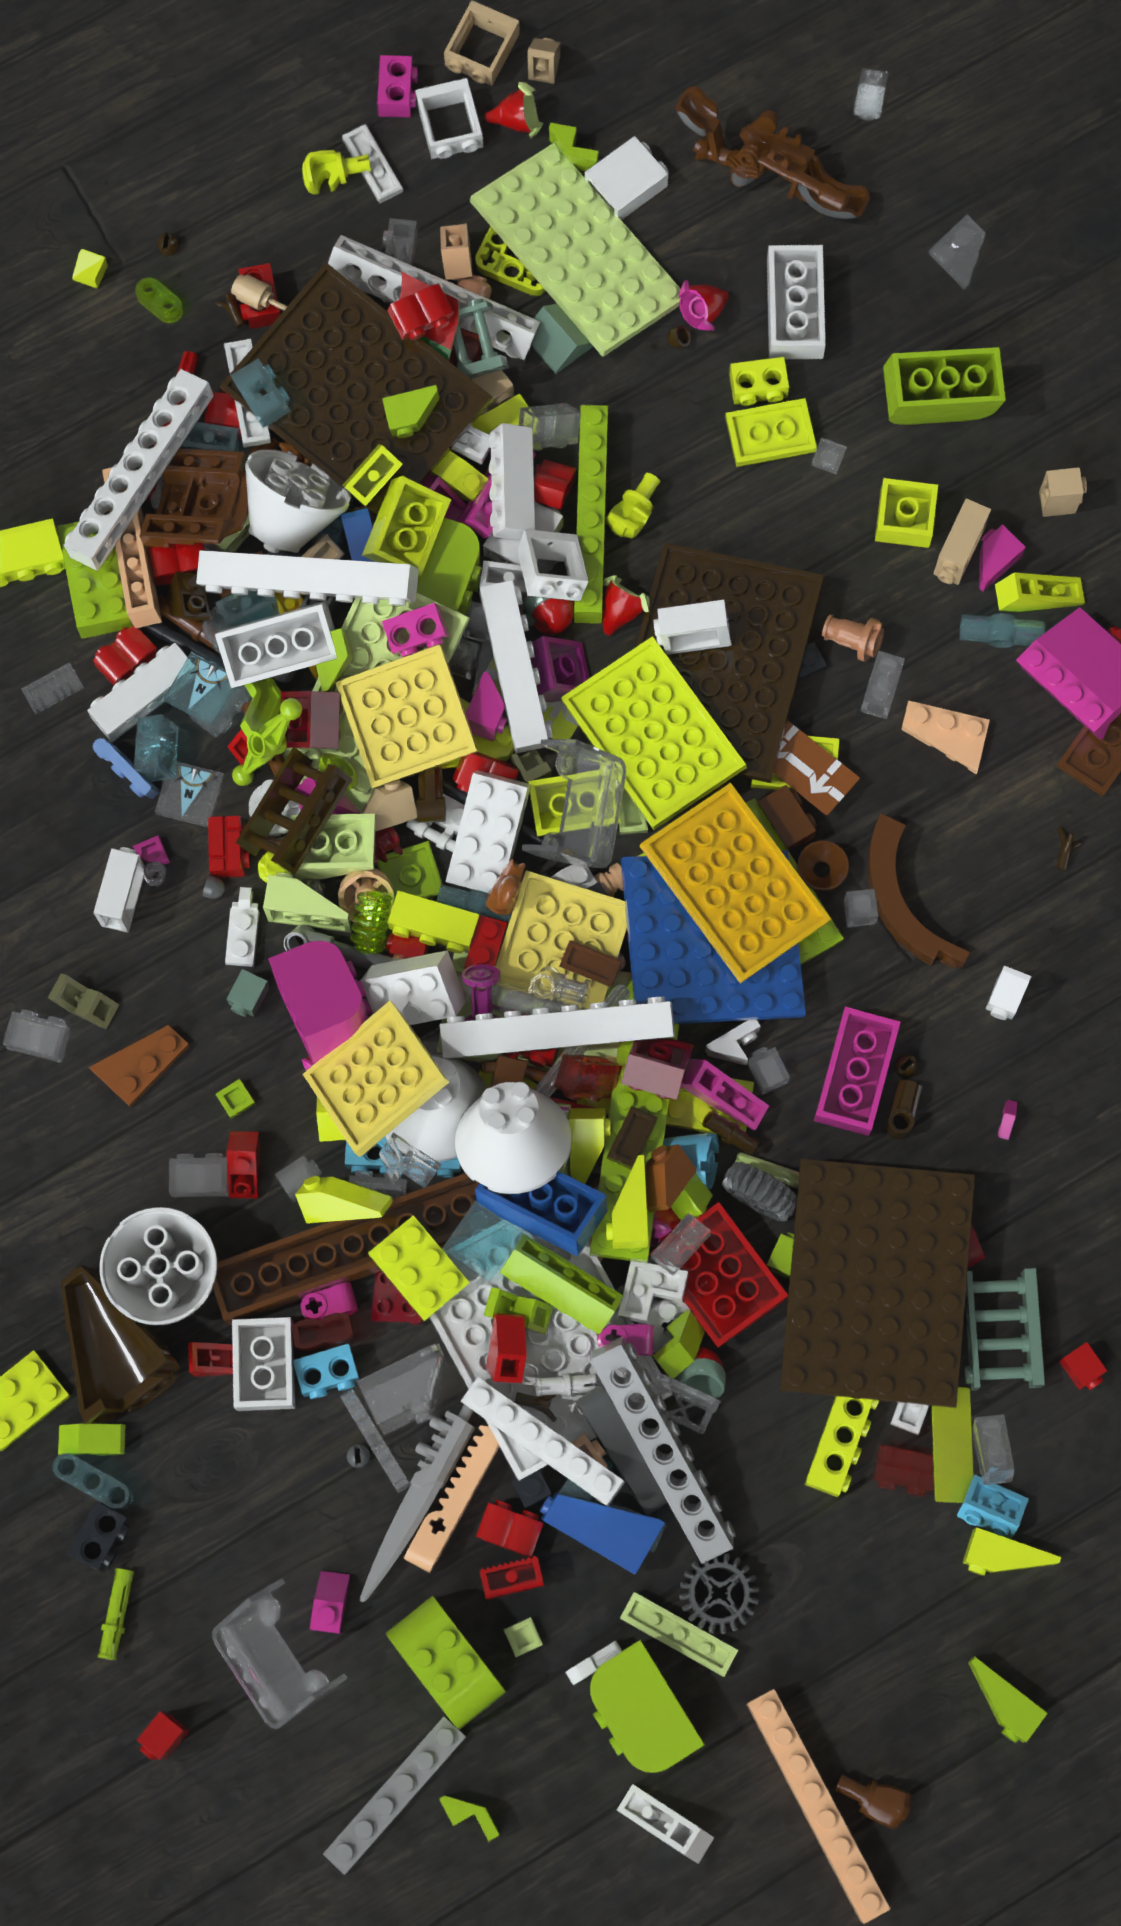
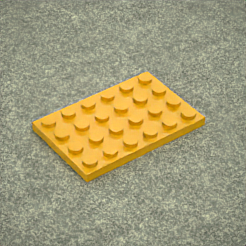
(735, 882)

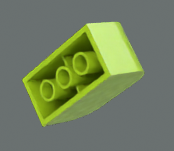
(943, 385)
(452, 567)
(445, 1662)
(641, 1712)

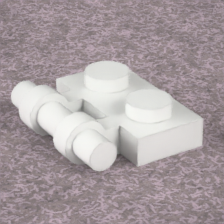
(444, 841)

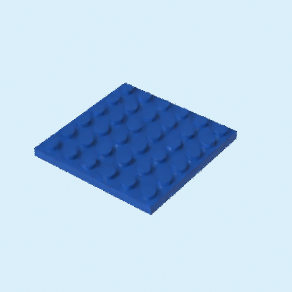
(679, 963)

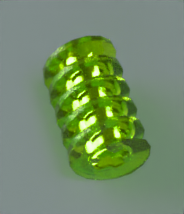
(371, 921)

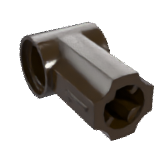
(431, 801)
(904, 1107)

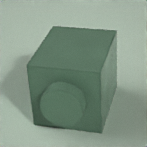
(247, 993)

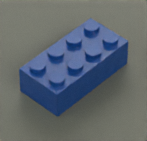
(557, 1212)

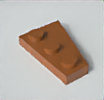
(140, 1064)

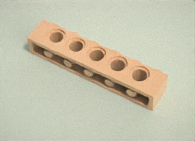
(136, 572)

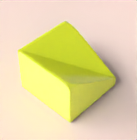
(89, 268)

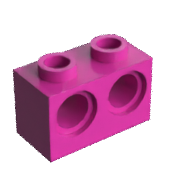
(396, 86)
(414, 623)

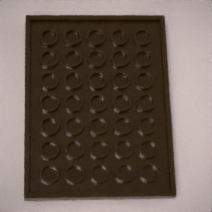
(336, 363)
(770, 622)
(877, 1283)

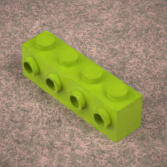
(561, 1284)

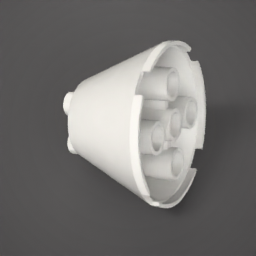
(289, 500)
(435, 1123)
(513, 1139)
(158, 1266)

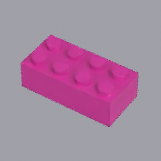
(857, 1071)

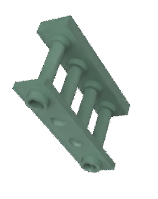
(490, 360)
(1029, 1342)

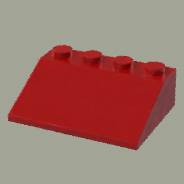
(728, 1280)

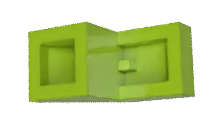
(565, 140)
(333, 670)
(535, 1312)
(683, 1347)
(92, 1439)
(460, 1810)

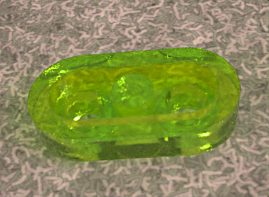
(157, 299)

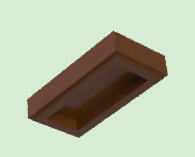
(590, 963)

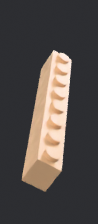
(818, 1806)

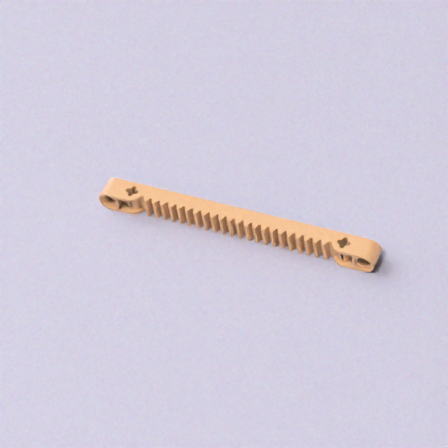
(428, 1546)

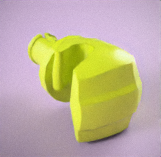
(331, 166)
(633, 511)

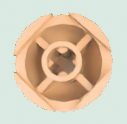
(362, 881)

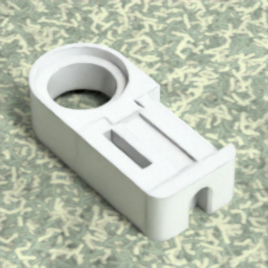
(592, 1663)

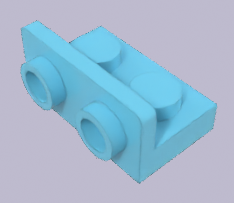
(992, 1508)

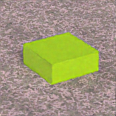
(235, 1099)

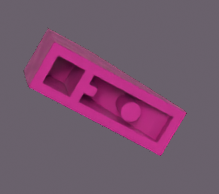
(723, 1093)

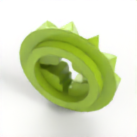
(342, 764)

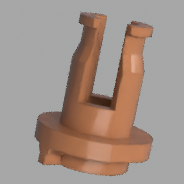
(857, 636)

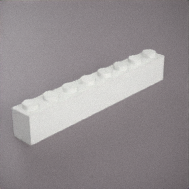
(308, 577)
(558, 1029)

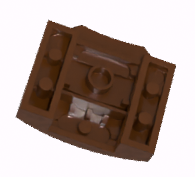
(200, 500)

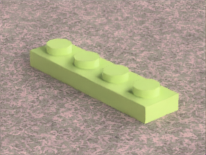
(678, 1634)

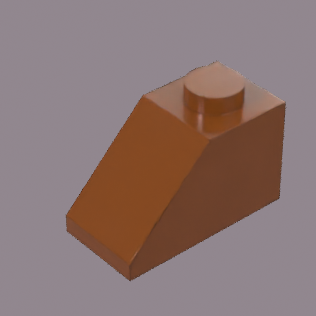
(666, 1176)

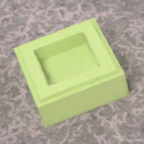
(523, 1637)

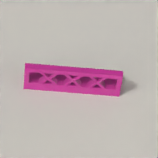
(478, 512)

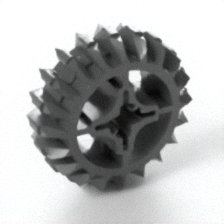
(760, 1191)
(704, 1606)

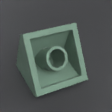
(558, 338)

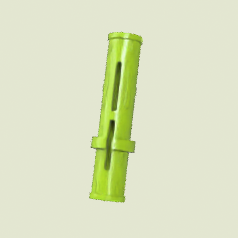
(115, 1616)

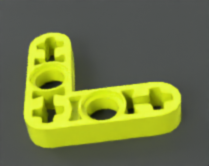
(501, 262)

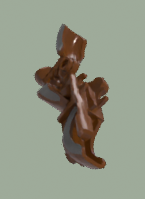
(771, 152)

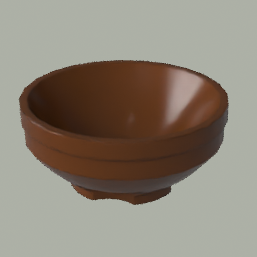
(826, 853)

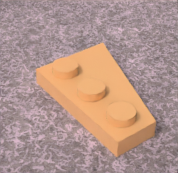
(949, 731)

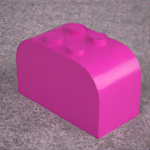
(320, 995)

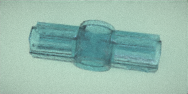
(1000, 630)
(470, 901)

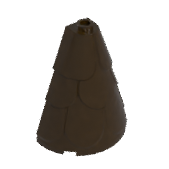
(113, 1357)

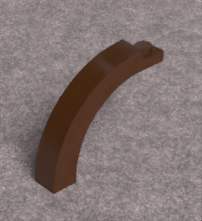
(891, 905)

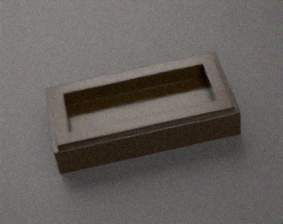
(632, 1137)

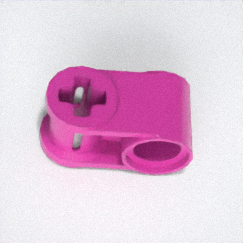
(332, 1300)
(638, 1334)

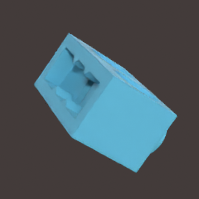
(324, 1363)

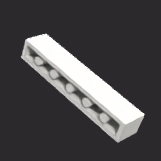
(514, 666)
(542, 1441)

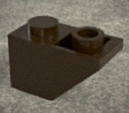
(187, 598)

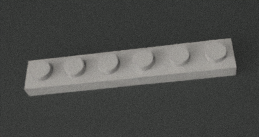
(394, 1795)

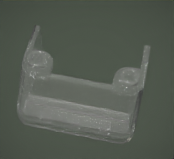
(589, 808)
(405, 1389)
(266, 1663)

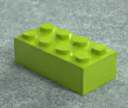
(95, 594)

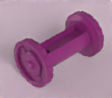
(478, 977)

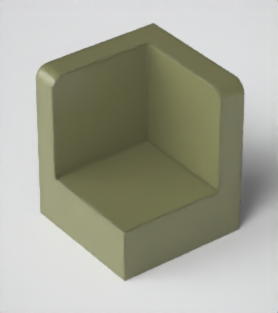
(531, 766)

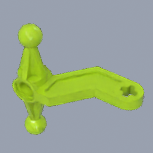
(264, 727)

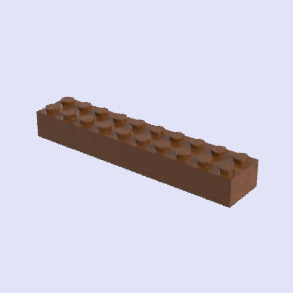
(333, 1251)

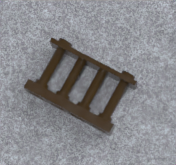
(310, 820)

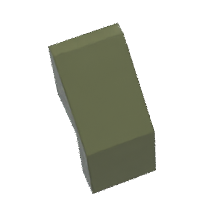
(83, 1001)

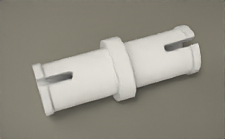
(565, 1384)

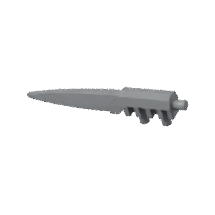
(424, 1487)

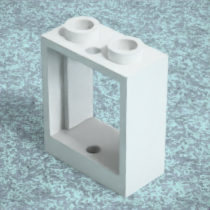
(445, 95)
(564, 548)
(693, 627)
(119, 889)

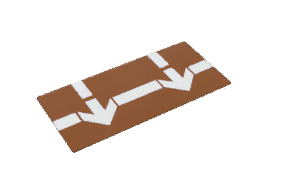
(812, 770)

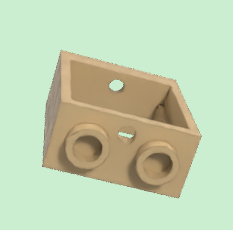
(488, 20)
(961, 542)

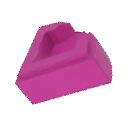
(152, 851)
(1008, 1119)

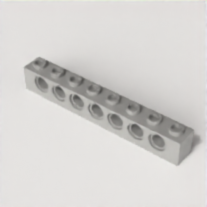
(705, 1542)

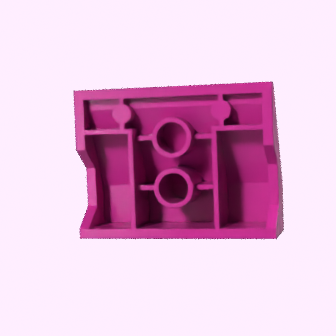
(1079, 668)

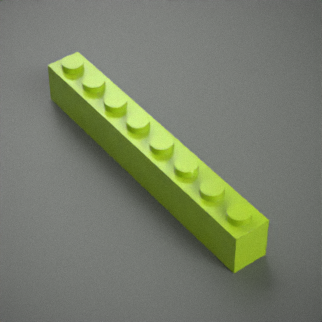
(592, 509)

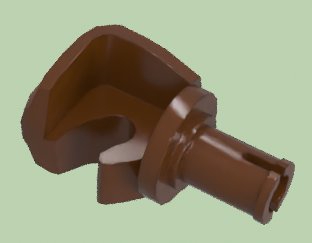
(878, 1802)

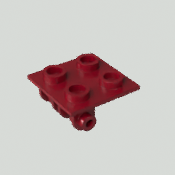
(390, 1304)

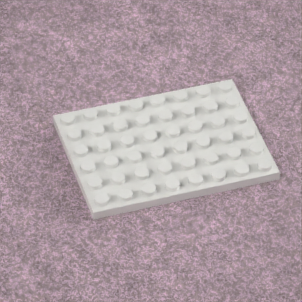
(560, 1351)

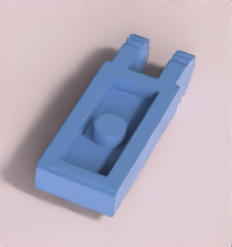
(124, 767)

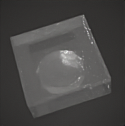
(829, 456)

